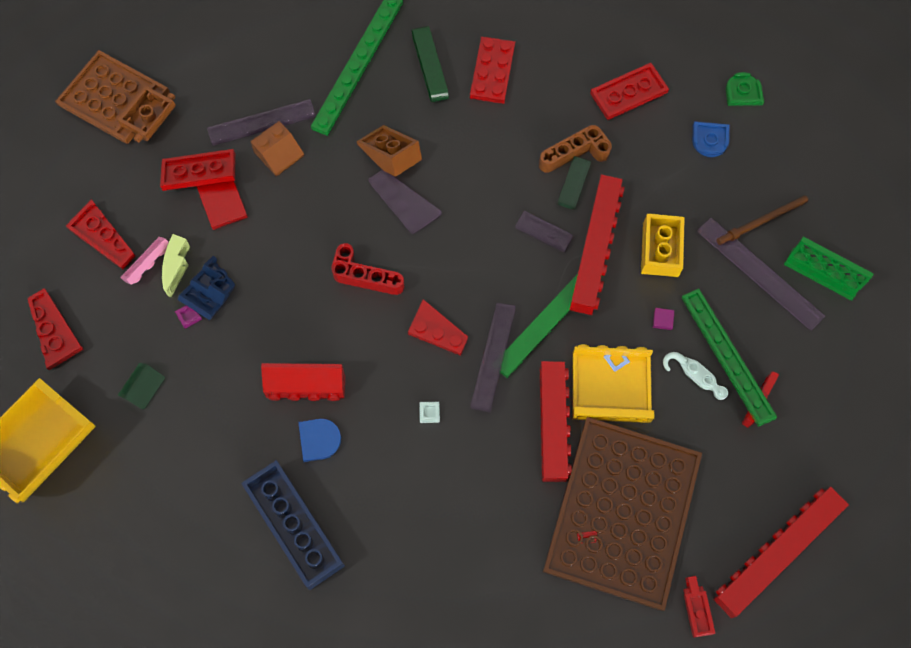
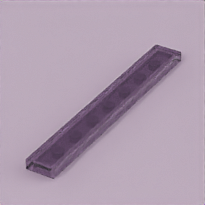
(763, 275)

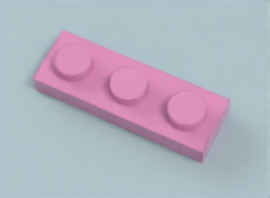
(145, 261)

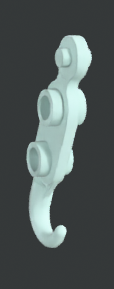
(698, 374)

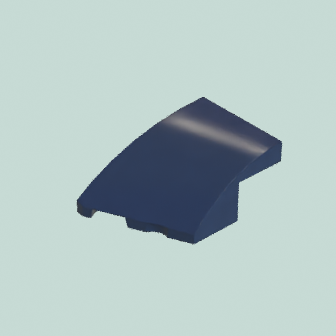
(208, 289)

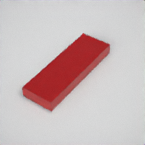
(765, 388)

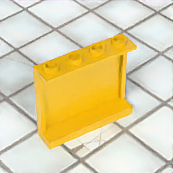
(610, 394)

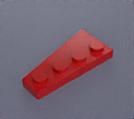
(100, 234)
(55, 335)

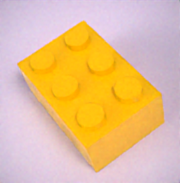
(662, 245)

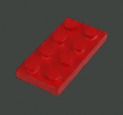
(492, 70)
(629, 91)
(198, 169)

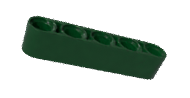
(430, 64)

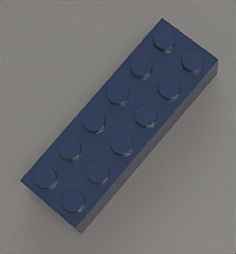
(293, 525)

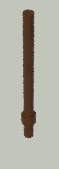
(735, 233)

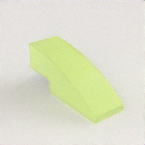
(174, 263)

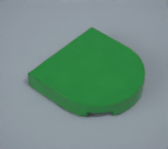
(744, 90)

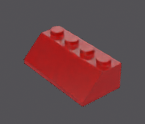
(303, 381)

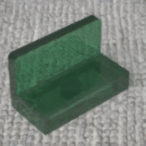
(141, 385)

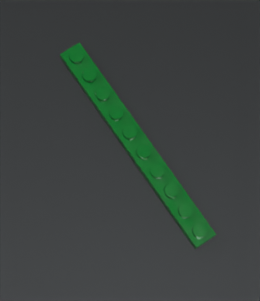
(356, 66)

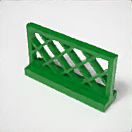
(828, 276)

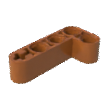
(552, 158)

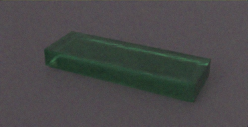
(574, 183)

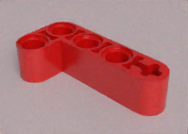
(369, 273)

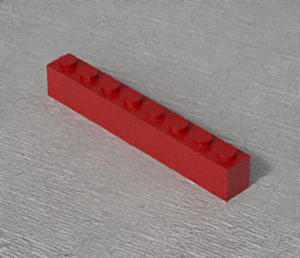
(596, 245)
(780, 552)

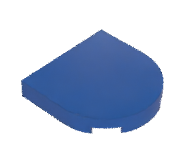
(710, 138)
(319, 439)

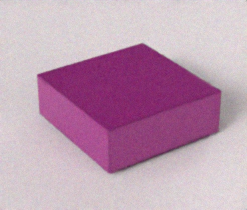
(187, 316)
(663, 318)

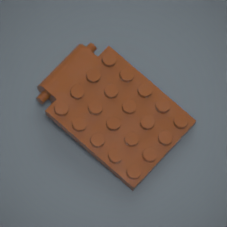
(117, 99)

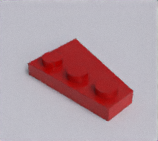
(437, 330)

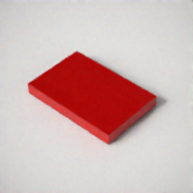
(222, 203)

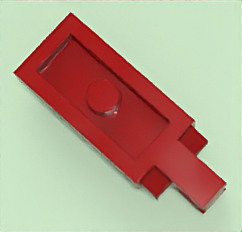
(698, 608)

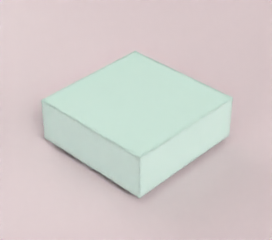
(429, 412)

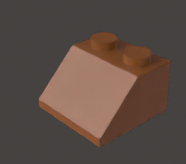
(277, 148)

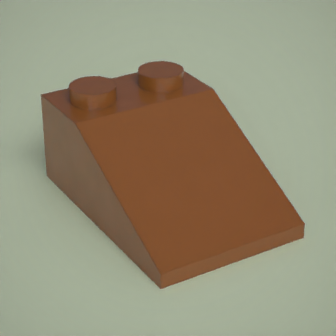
(391, 150)

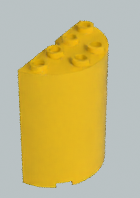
(37, 438)

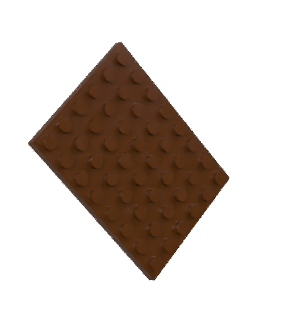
(637, 502)

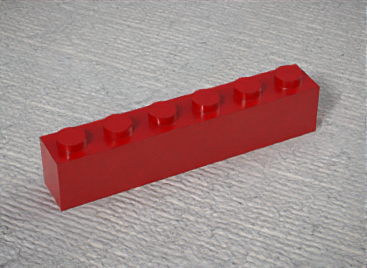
(554, 422)

